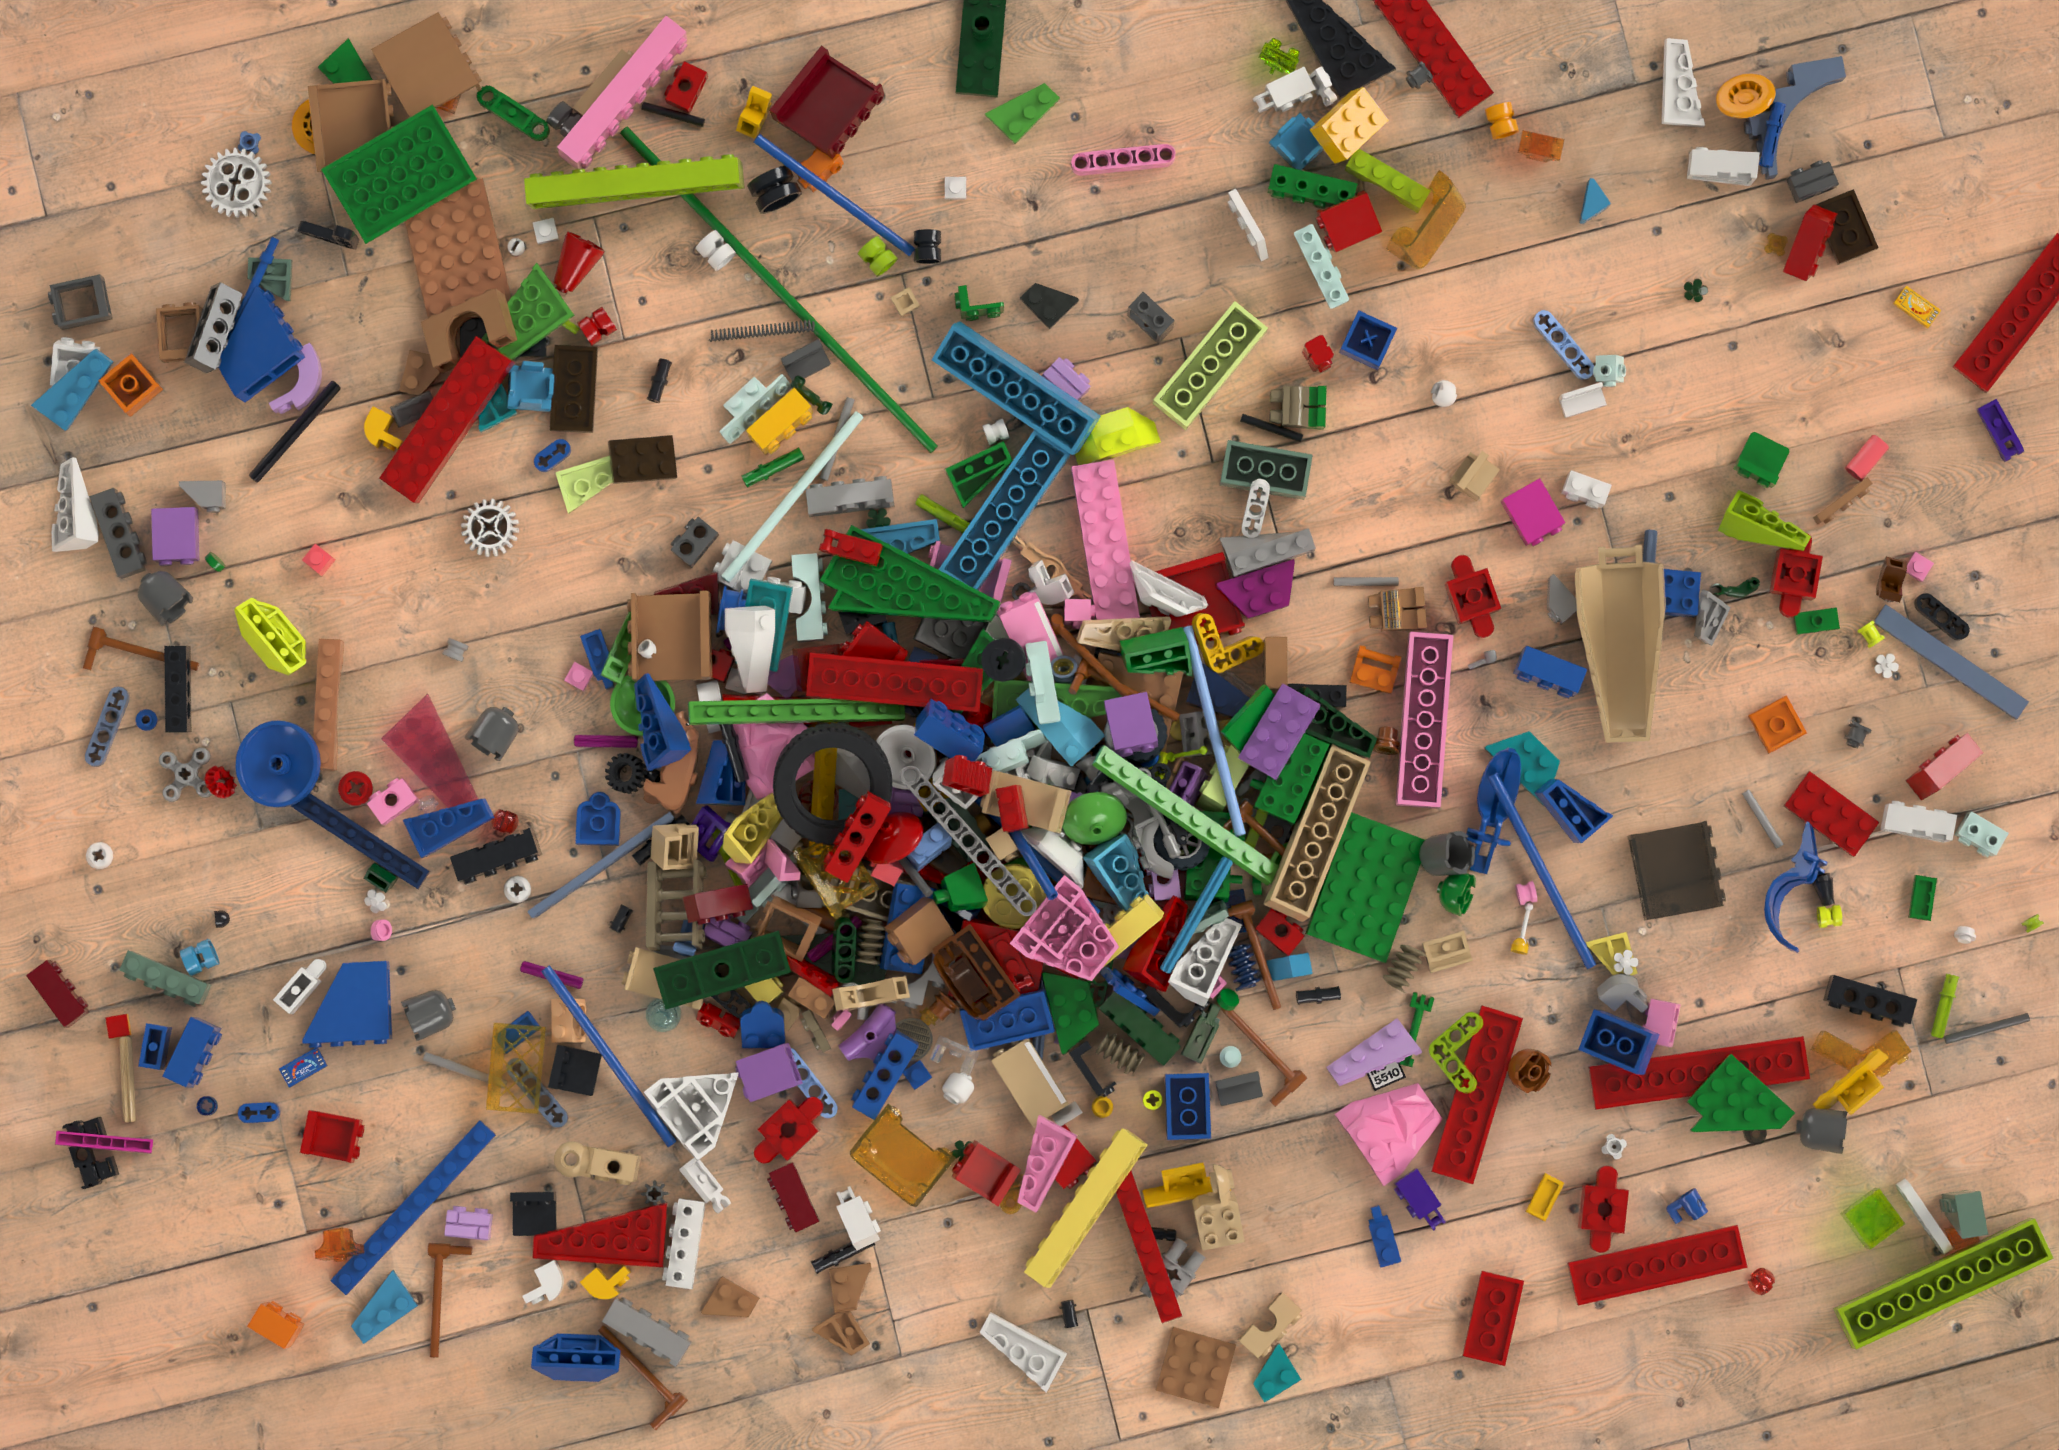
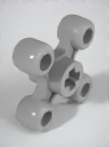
(179, 768)

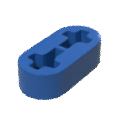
(555, 460)
(258, 1107)

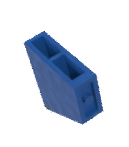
(259, 347)
(354, 1007)

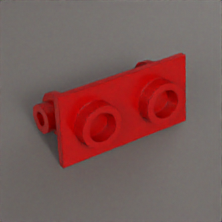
(709, 1017)

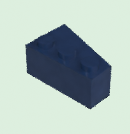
(1224, 696)

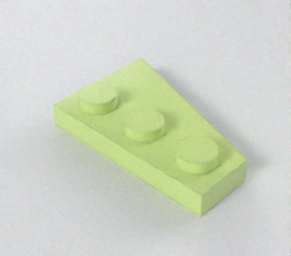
(584, 481)

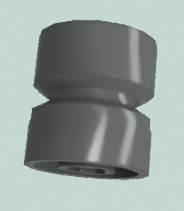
(563, 118)

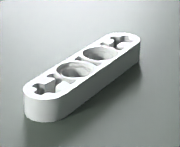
(1924, 1216)

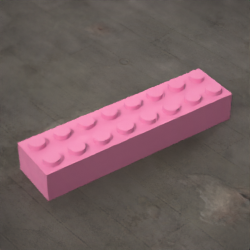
(623, 93)
(1105, 540)
(1424, 720)

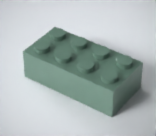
(1282, 469)

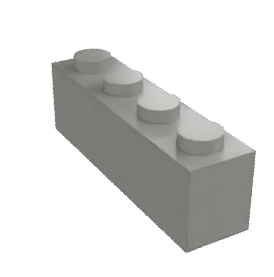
(849, 497)
(1252, 554)
(647, 1331)

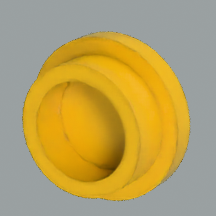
(1102, 1107)

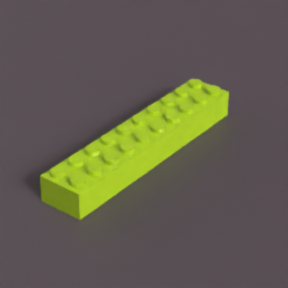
(634, 182)
(1943, 1283)

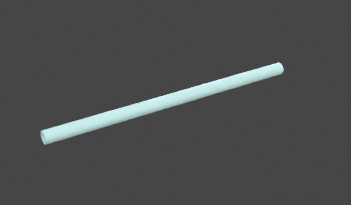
(792, 496)

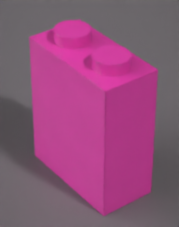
(1533, 513)

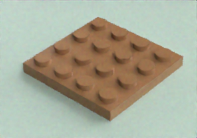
(1159, 687)

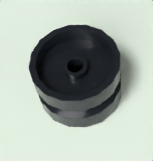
(774, 189)

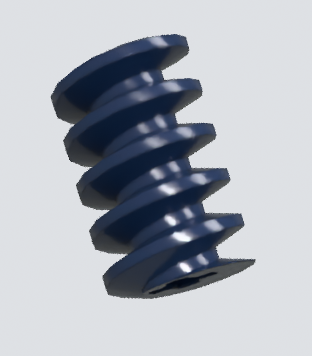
(1243, 967)

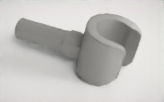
(1490, 657)

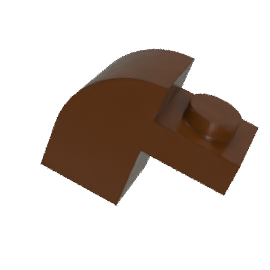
(1891, 579)

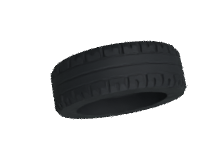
(803, 745)

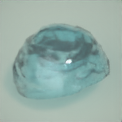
(662, 1019)

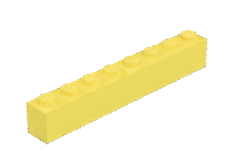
(1085, 1208)

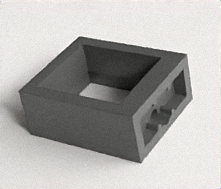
(101, 295)
(1146, 311)

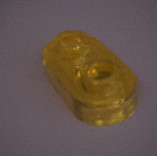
(1013, 1193)

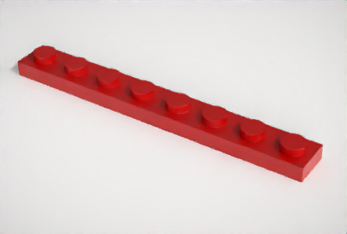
(1148, 1250)

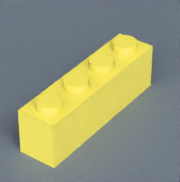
(1134, 922)

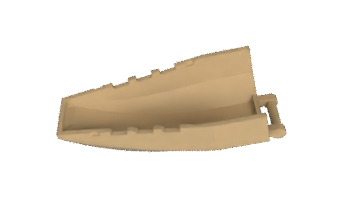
(1622, 634)

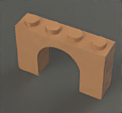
(442, 328)

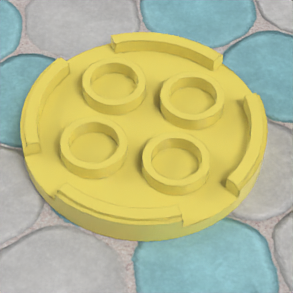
(1000, 909)

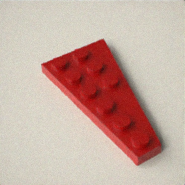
(620, 1239)

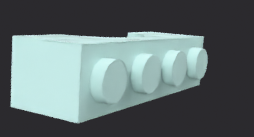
(810, 625)

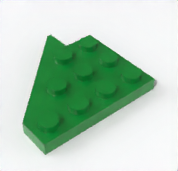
(1737, 1101)

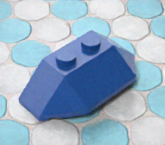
(576, 1358)

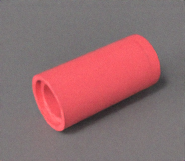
(1867, 457)

